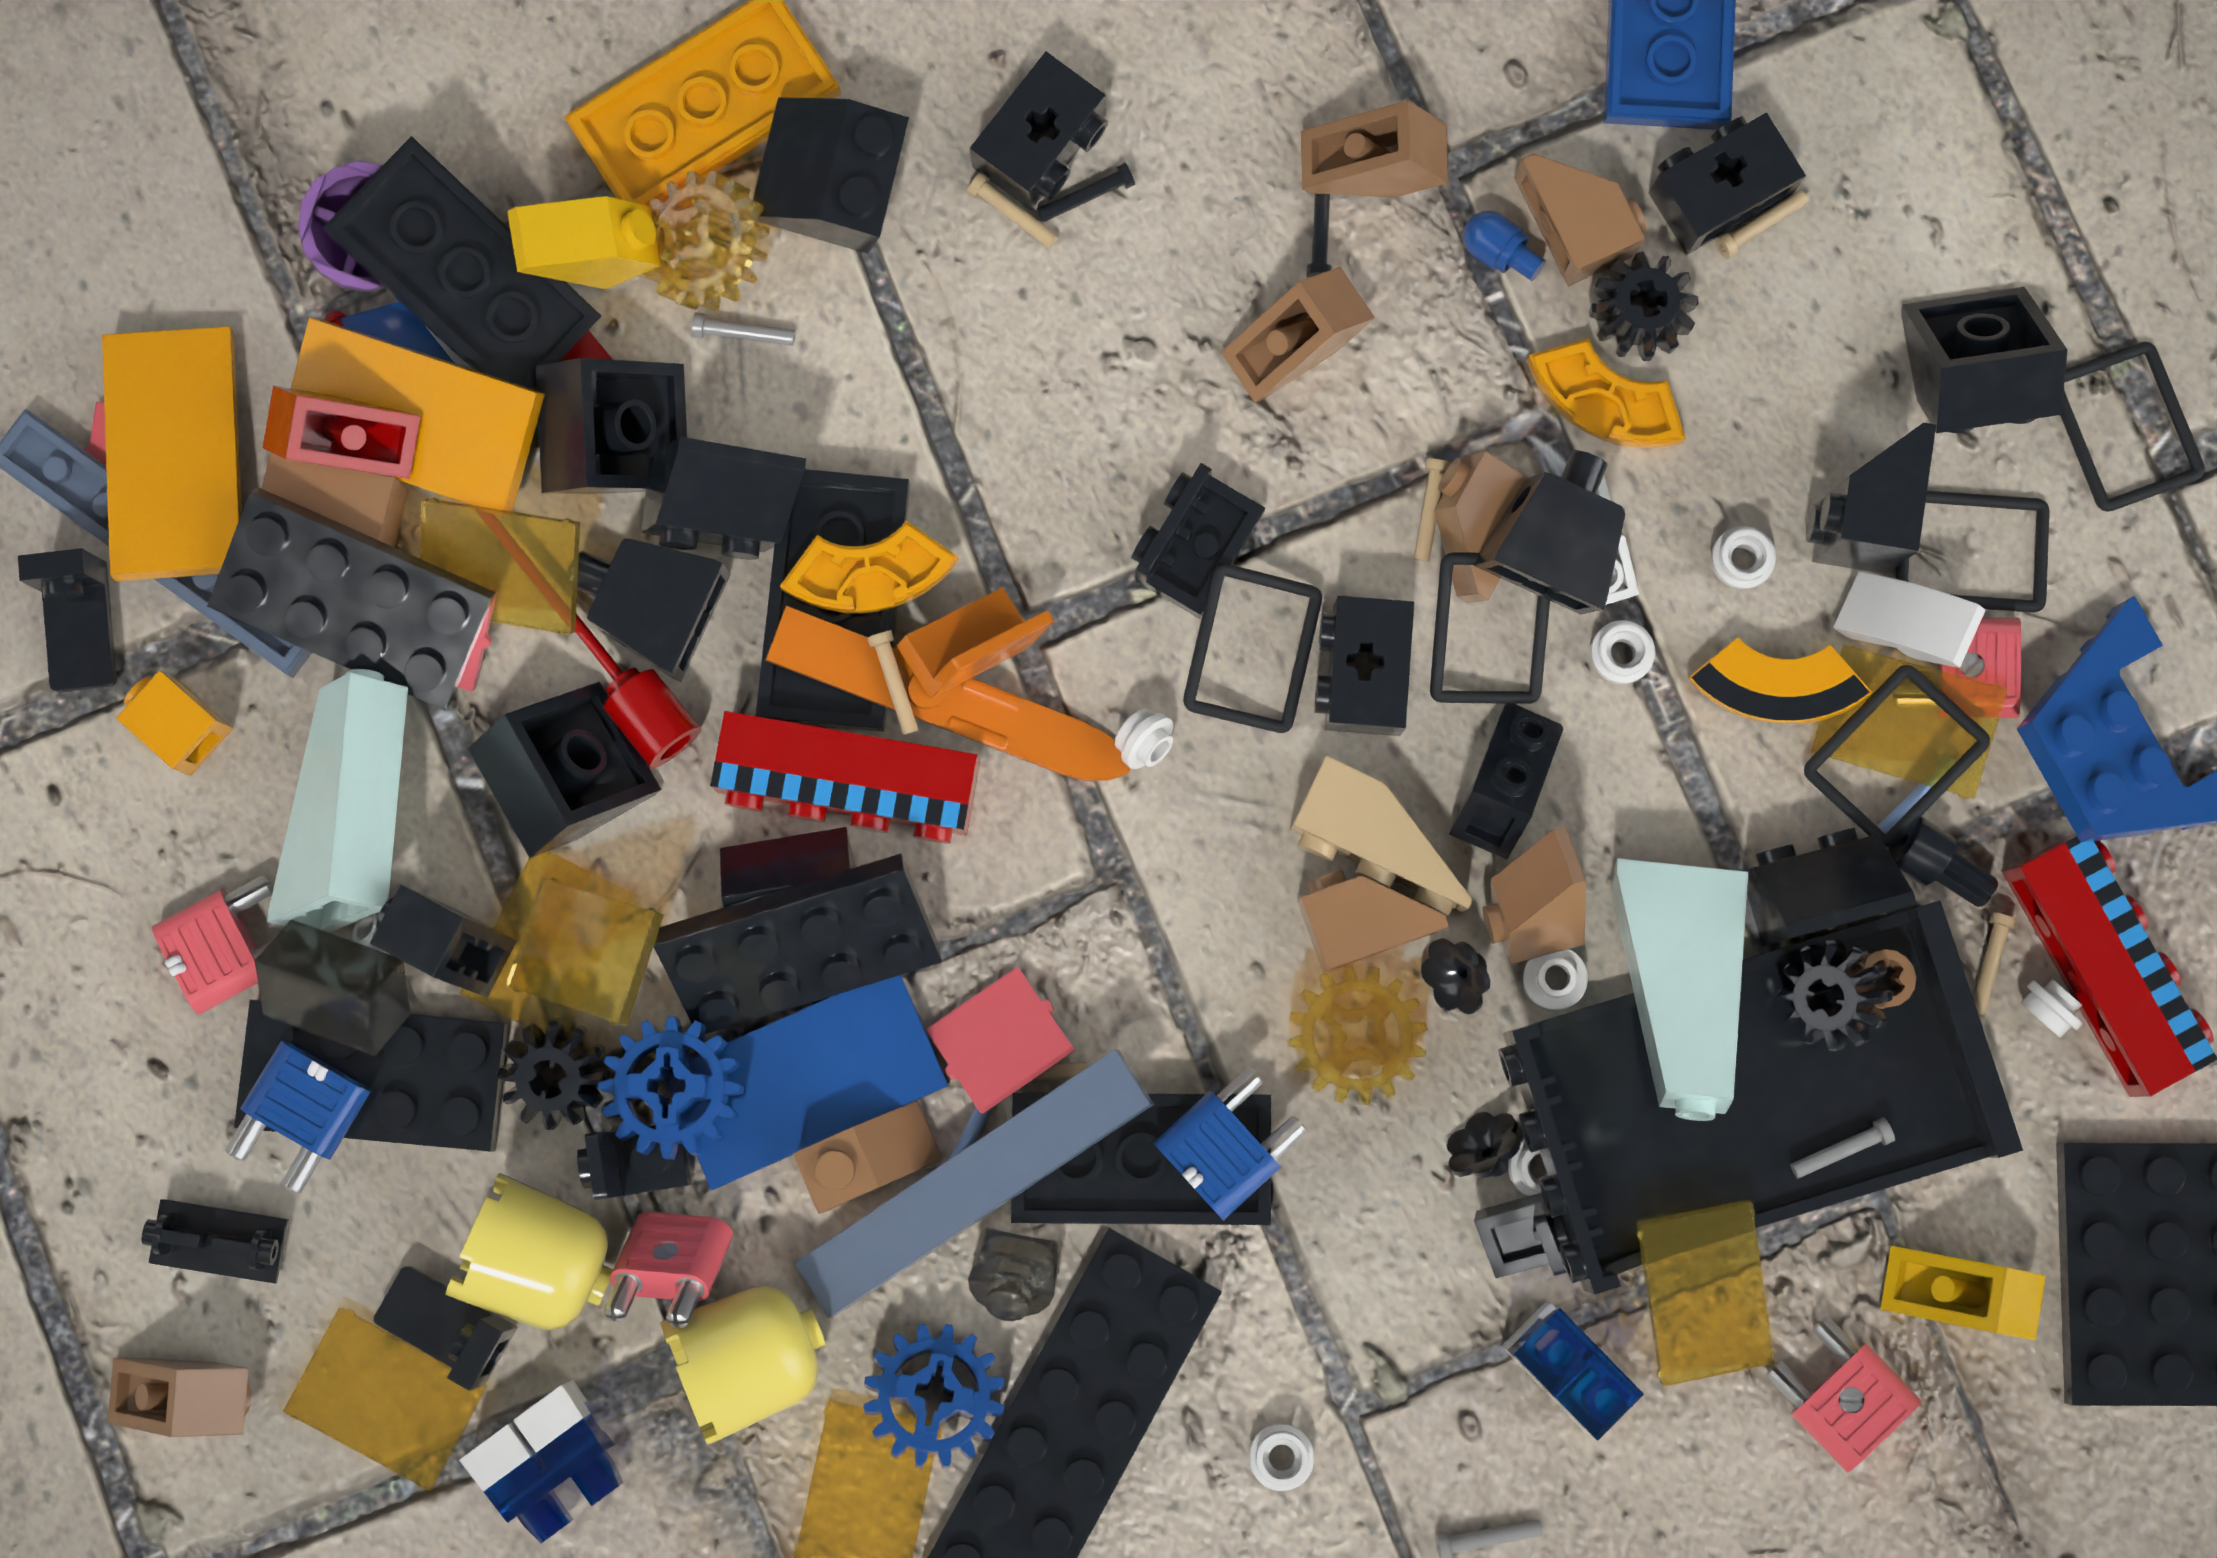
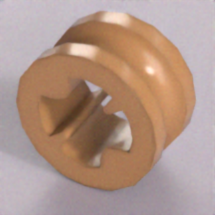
(1903, 977)

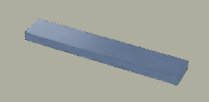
(78, 488)
(974, 1183)

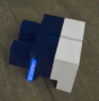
(1572, 1370)
(540, 1453)

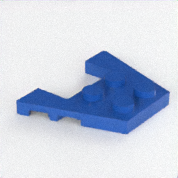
(2101, 749)

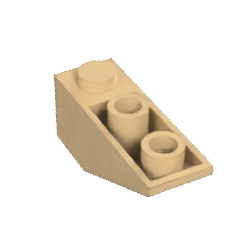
(1367, 824)

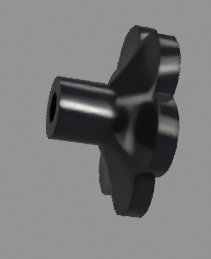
(1456, 975)
(1484, 1145)

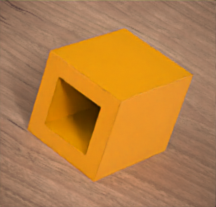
(173, 722)

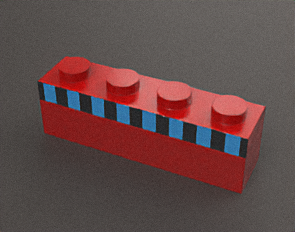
(845, 775)
(2111, 965)

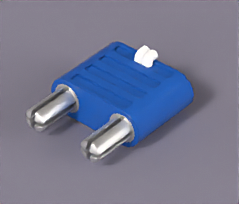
(302, 1102)
(1218, 1150)

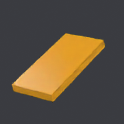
(700, 102)
(470, 425)
(171, 451)

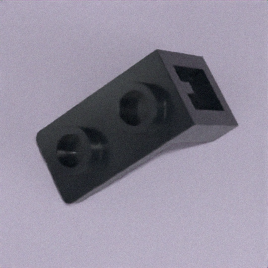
(75, 617)
(1508, 781)
(618, 1170)
(445, 1327)

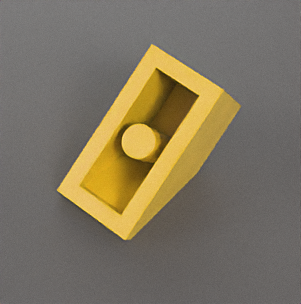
(585, 240)
(1963, 1292)

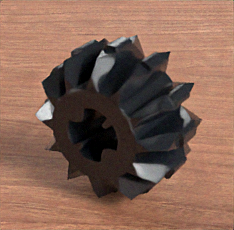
(1658, 292)
(1853, 1012)
(573, 1090)

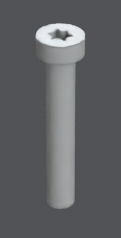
(702, 326)
(1880, 1132)
(1488, 1537)

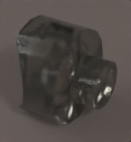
(1014, 1273)

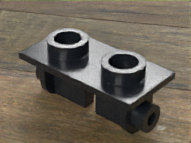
(216, 1240)

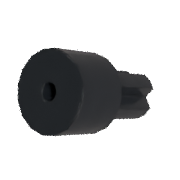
(1930, 855)

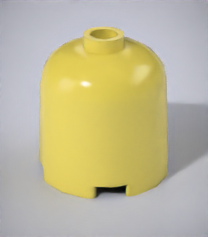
(532, 1258)
(745, 1358)

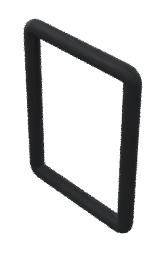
(2174, 411)
(2041, 546)
(1204, 634)
(1440, 641)
(1860, 716)

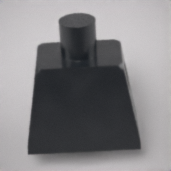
(1559, 537)
(653, 600)

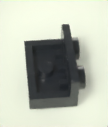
(1202, 531)

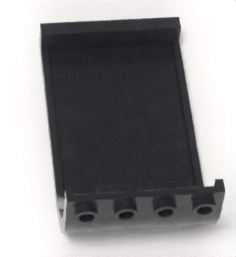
(1628, 1161)

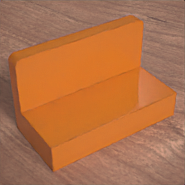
(970, 641)

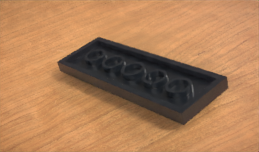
(1081, 1408)

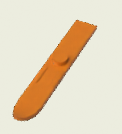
(968, 709)

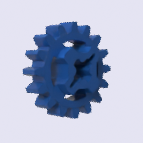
(670, 1118)
(903, 1388)

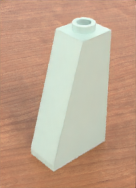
(344, 806)
(1685, 969)

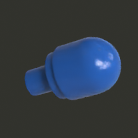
(1501, 244)

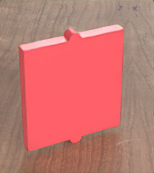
(999, 1040)

